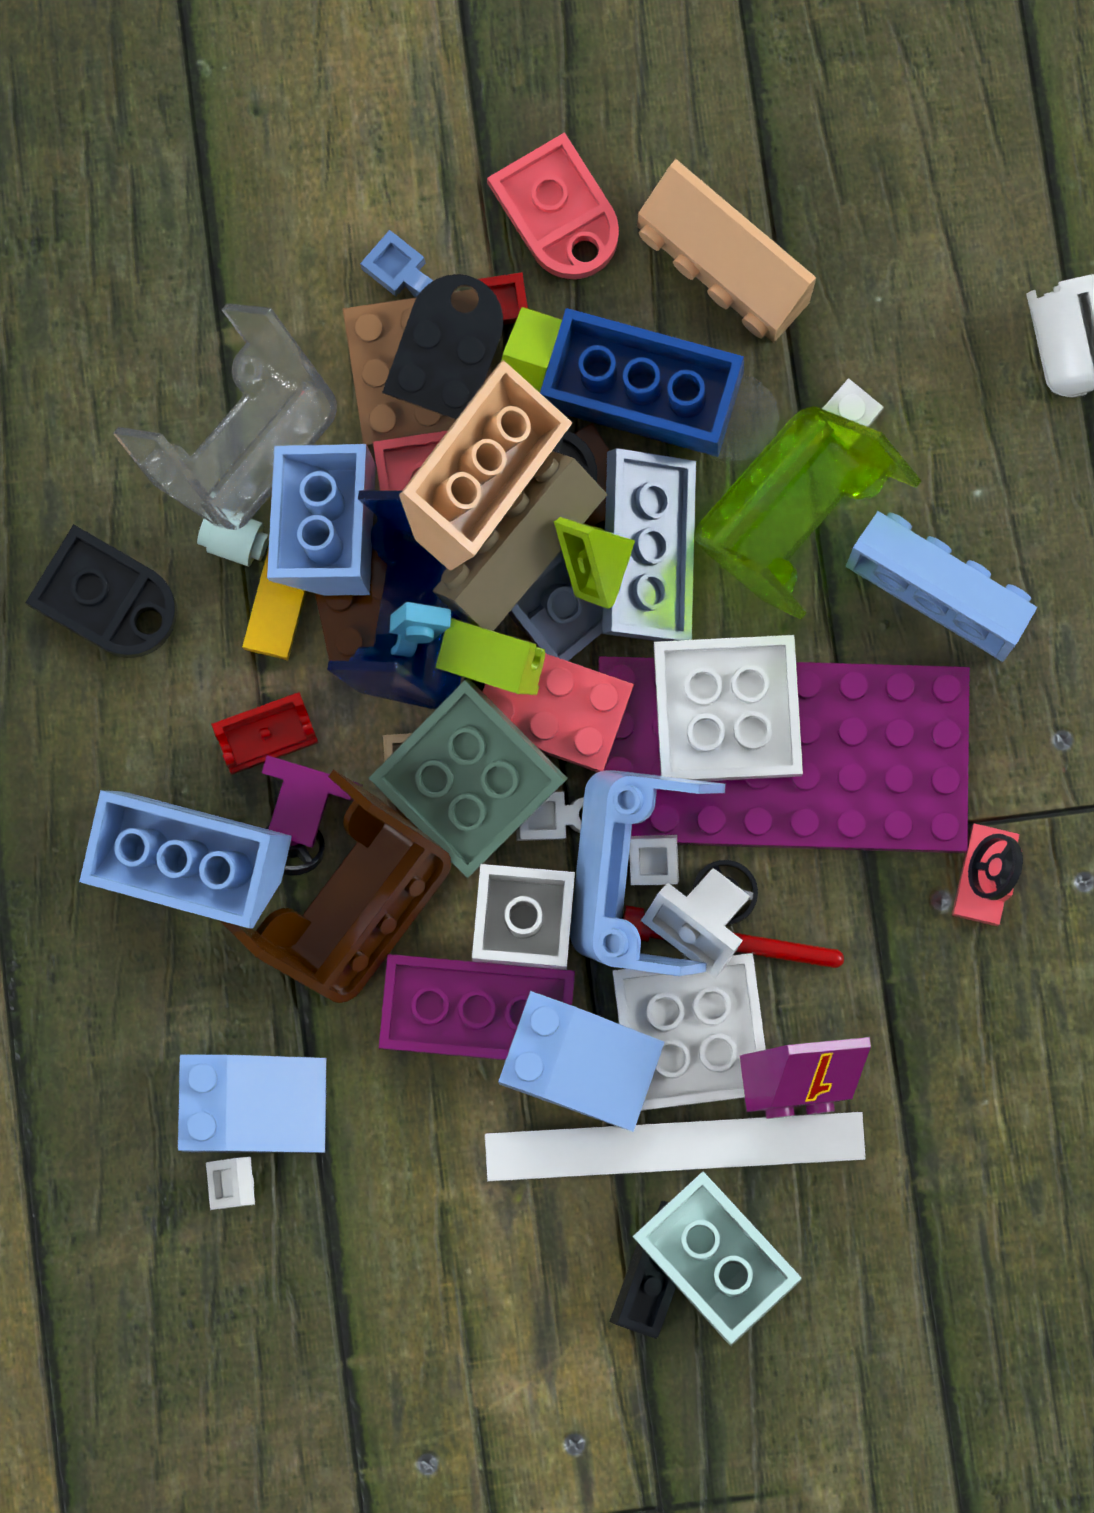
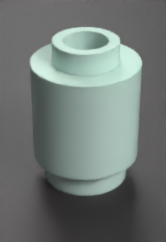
(235, 545)

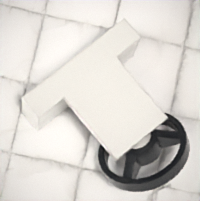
(699, 920)

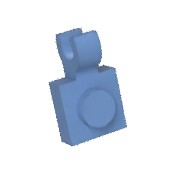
(396, 266)

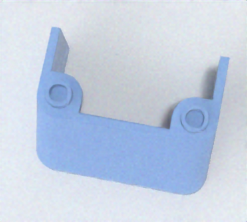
(609, 809)

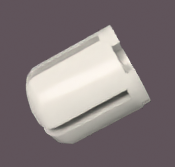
(1066, 335)

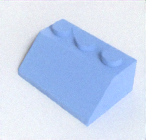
(317, 521)

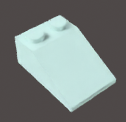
(717, 1258)

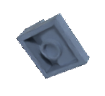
(555, 616)

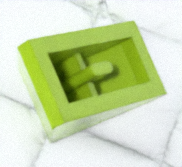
(532, 345)
(593, 560)

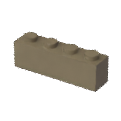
(521, 543)

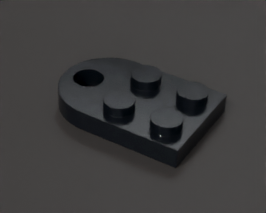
(444, 350)
(102, 595)

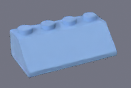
(941, 585)
(183, 858)

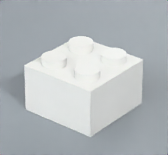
(523, 916)

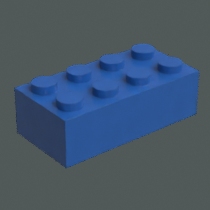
(642, 382)

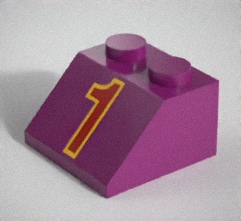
(803, 1076)

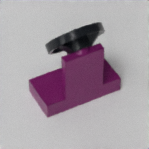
(301, 809)

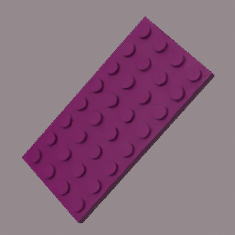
(877, 764)

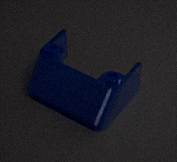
(411, 578)

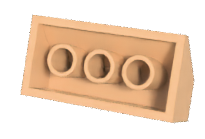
(725, 253)
(481, 466)

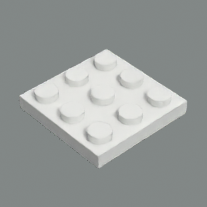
(728, 708)
(702, 1025)

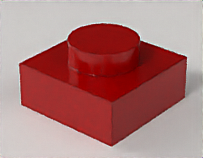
(510, 293)

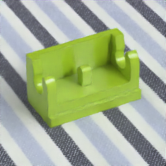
(491, 658)

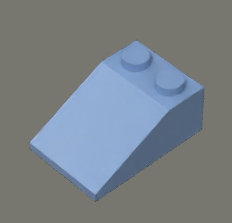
(581, 1061)
(252, 1104)

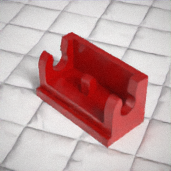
(263, 731)

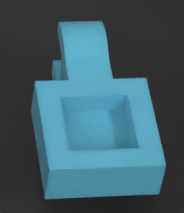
(416, 625)

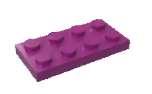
(461, 1004)

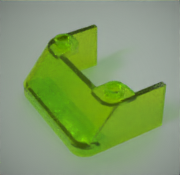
(790, 494)

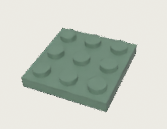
(468, 777)

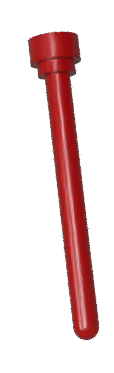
(756, 945)

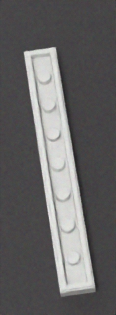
(674, 1146)

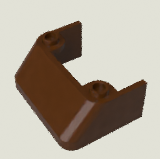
(359, 908)

